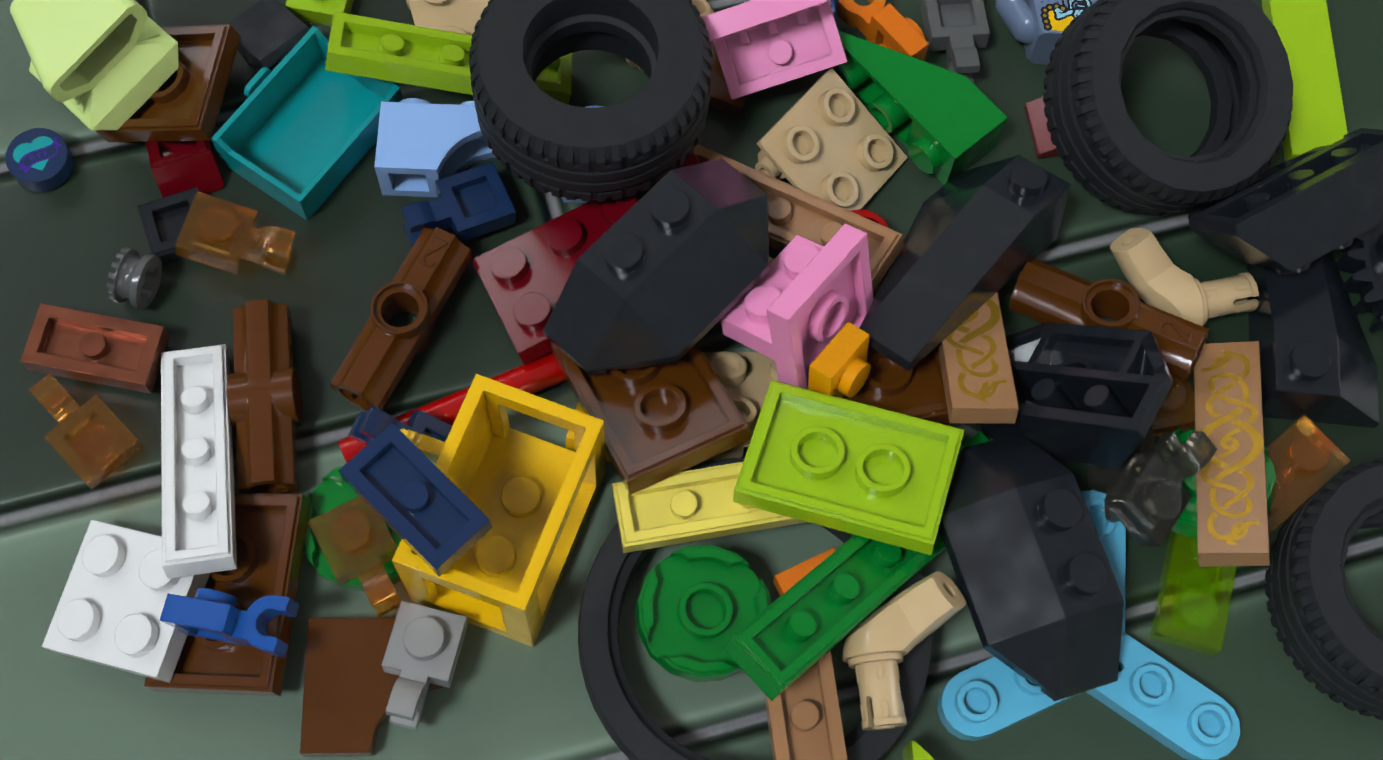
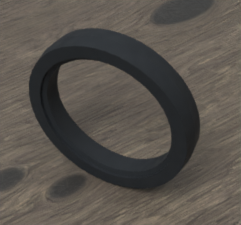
(616, 702)

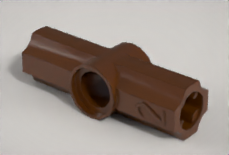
(1061, 297)
(386, 351)
(264, 398)

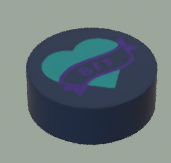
(39, 159)

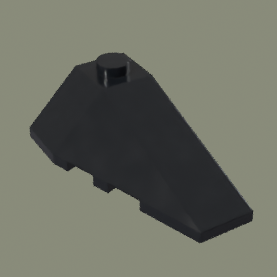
(962, 253)
(1312, 348)

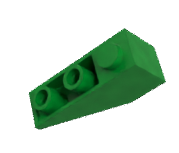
(926, 107)

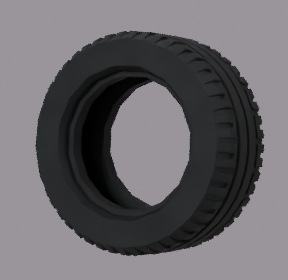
(1103, 147)
(1312, 596)

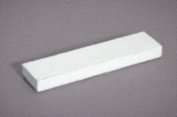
(196, 463)

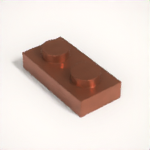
(95, 348)

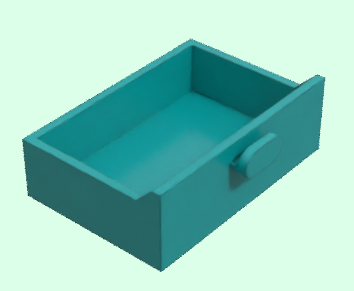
(303, 126)

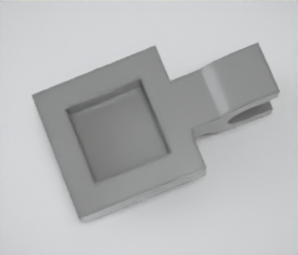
(422, 653)

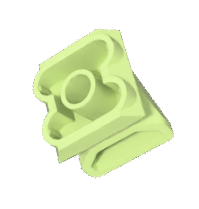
(96, 55)

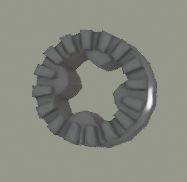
(134, 278)

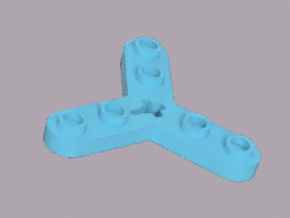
(1147, 692)

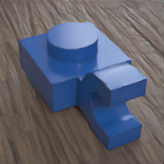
(216, 618)

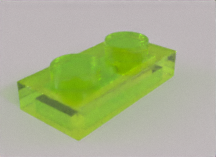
(1191, 599)

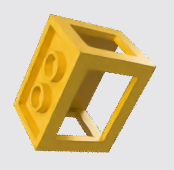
(529, 493)

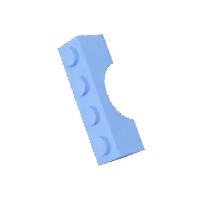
(427, 143)

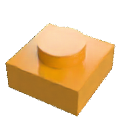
(841, 364)

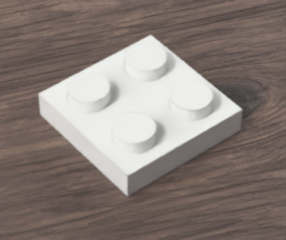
(116, 604)

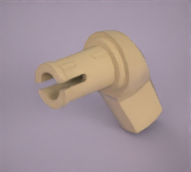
(1174, 290)
(890, 634)

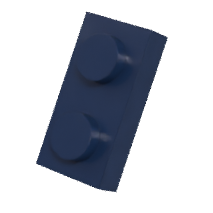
(415, 499)

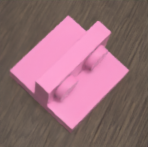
(774, 42)
(804, 302)

